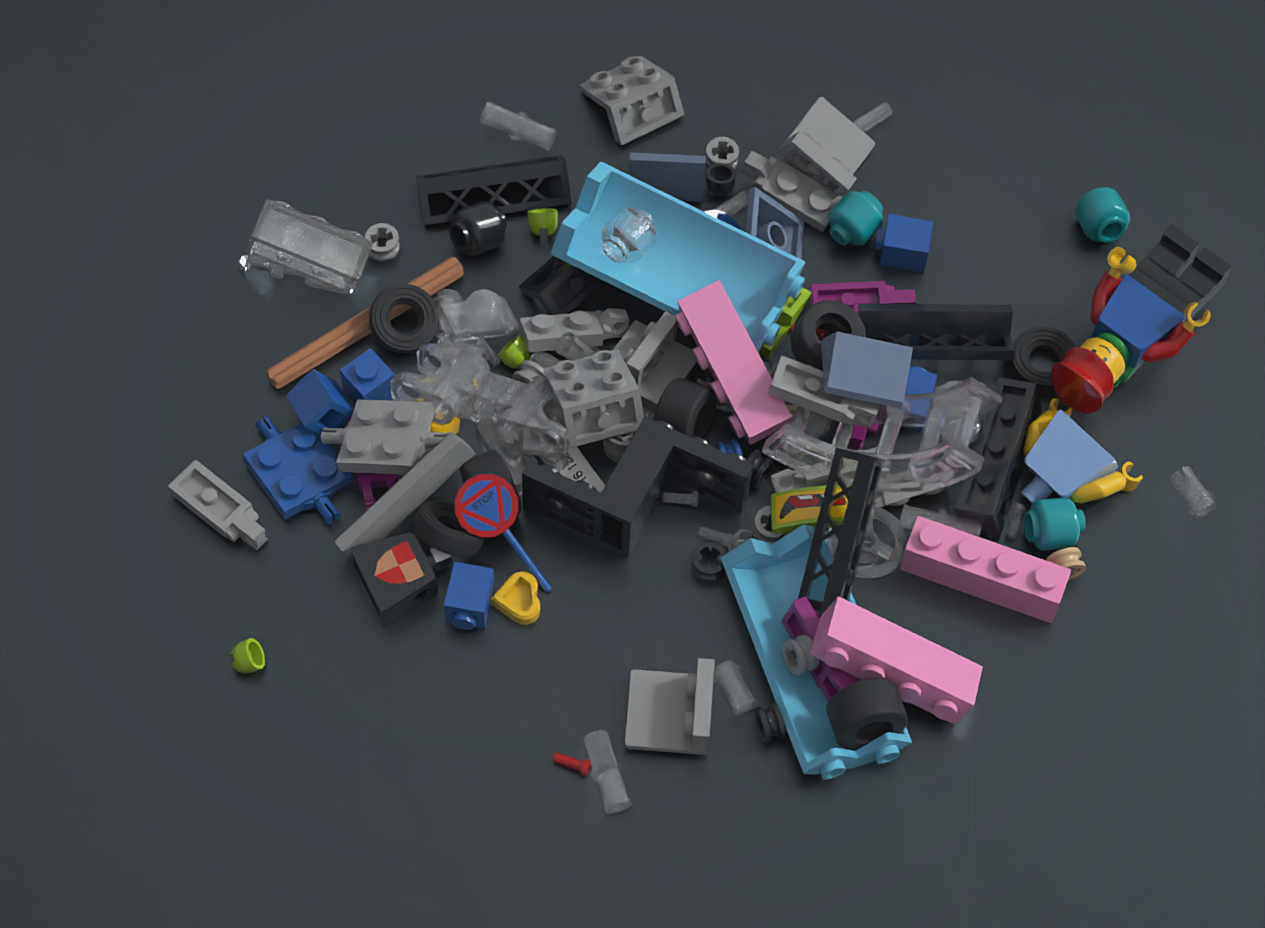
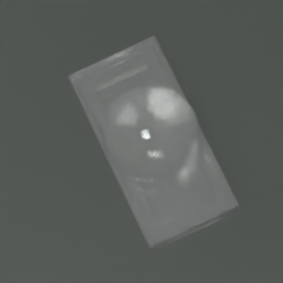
(478, 317)

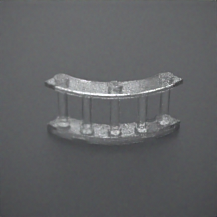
(901, 472)

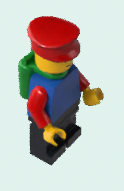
(1139, 317)

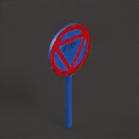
(487, 508)

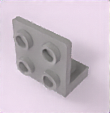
(635, 97)
(827, 147)
(596, 397)
(670, 710)

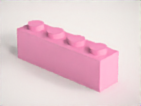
(733, 361)
(985, 569)
(880, 649)

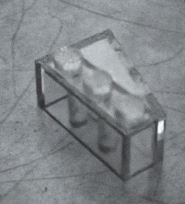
(305, 248)

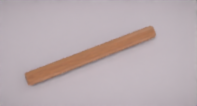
(355, 328)

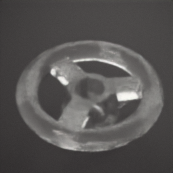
(871, 555)

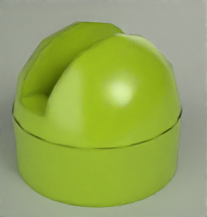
(541, 219)
(514, 352)
(247, 656)

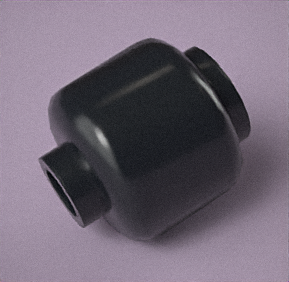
(477, 228)

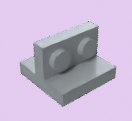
(656, 357)

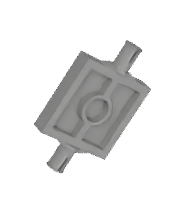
(384, 436)

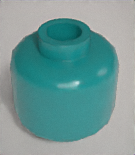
(1102, 215)
(855, 218)
(1053, 523)

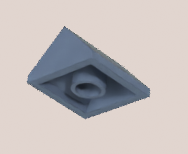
(670, 173)
(774, 223)
(865, 368)

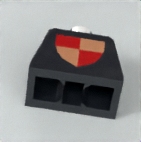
(398, 574)

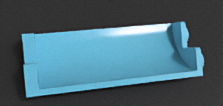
(687, 256)
(765, 585)

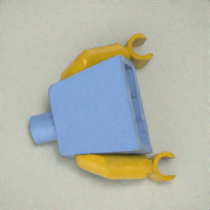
(1070, 461)

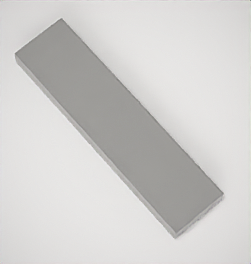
(407, 493)

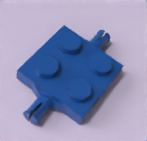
(296, 470)

